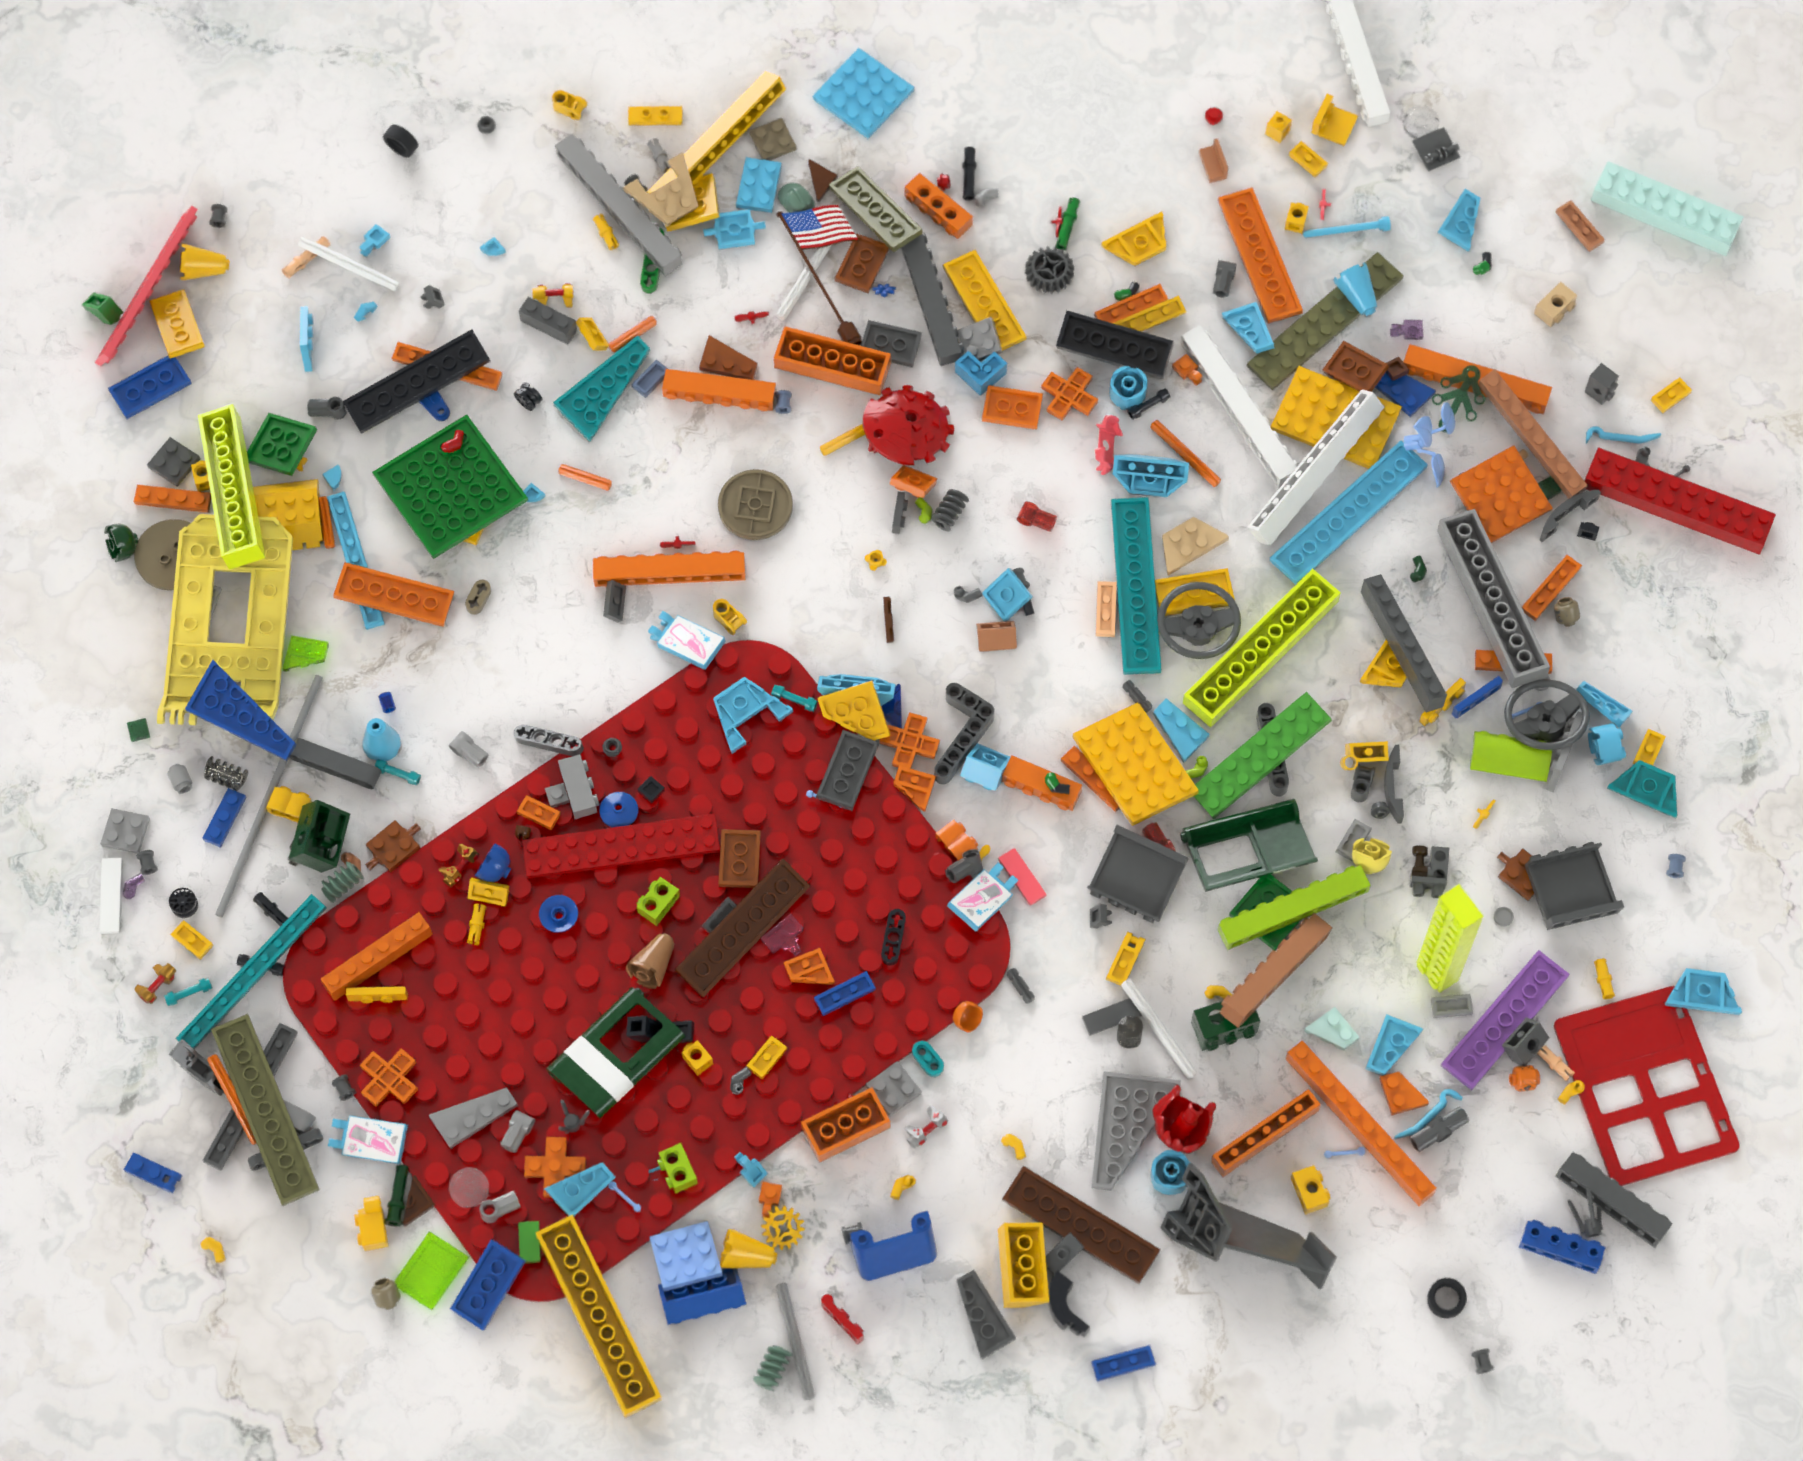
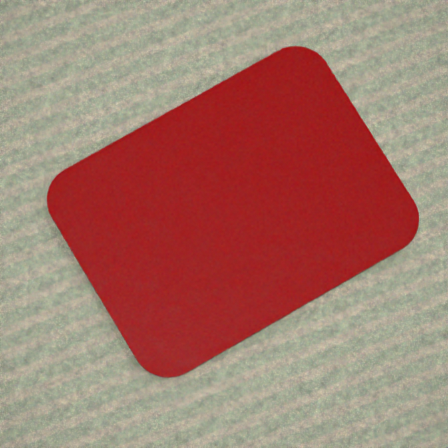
(525, 994)

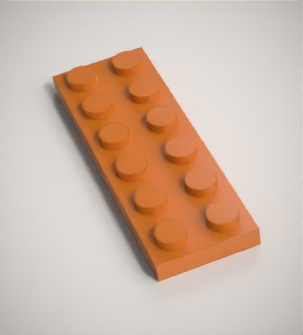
(393, 594)

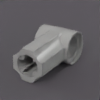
(464, 746)
(519, 1126)
(501, 1205)

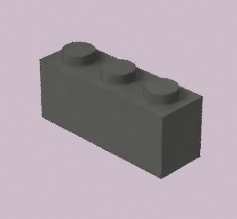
(547, 320)

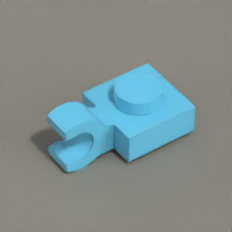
(374, 238)
(752, 1170)

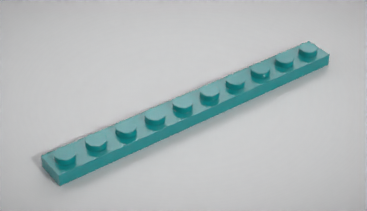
(252, 971)

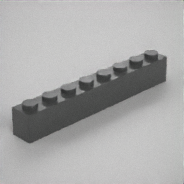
(932, 301)
(1403, 643)

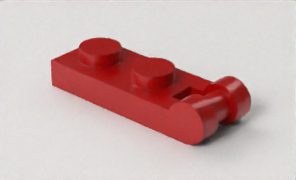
(841, 1318)

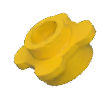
(877, 554)

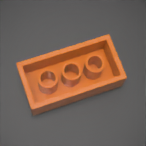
(845, 1124)

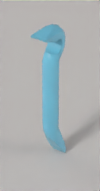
(1620, 437)
(1431, 1114)

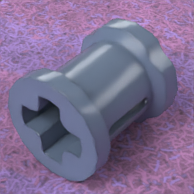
(783, 401)
(1676, 865)

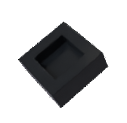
(1588, 531)
(651, 789)

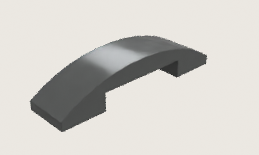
(1583, 500)
(1395, 805)

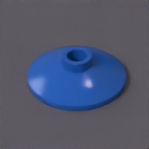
(621, 817)
(558, 905)

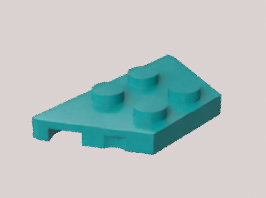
(1649, 787)

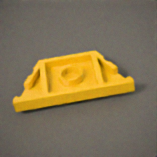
(1139, 241)
(1384, 669)

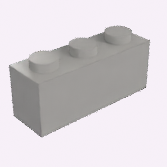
(578, 786)

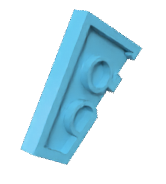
(306, 333)
(1605, 704)
(1391, 1044)
(580, 1188)

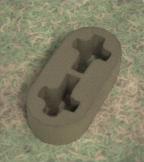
(474, 594)

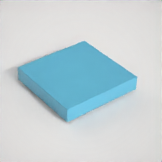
(1007, 594)

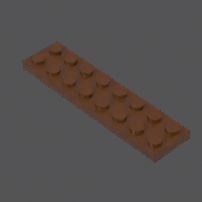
(742, 928)
(1096, 1232)

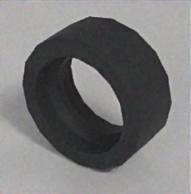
(400, 140)
(1446, 1282)

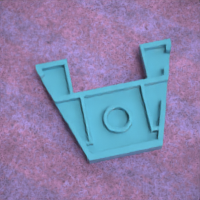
(740, 704)

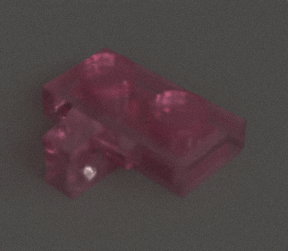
(784, 936)

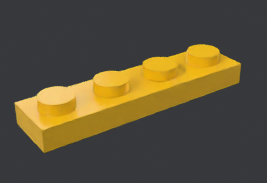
(1154, 315)

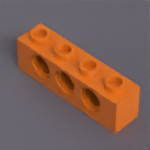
(935, 197)

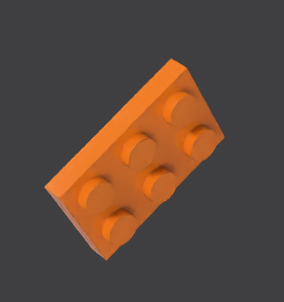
(1012, 407)

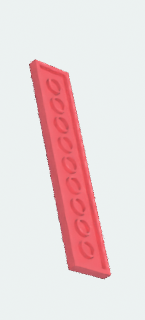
(146, 288)

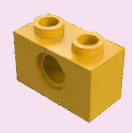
(1310, 1201)

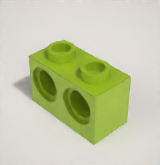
(662, 903)
(682, 1166)

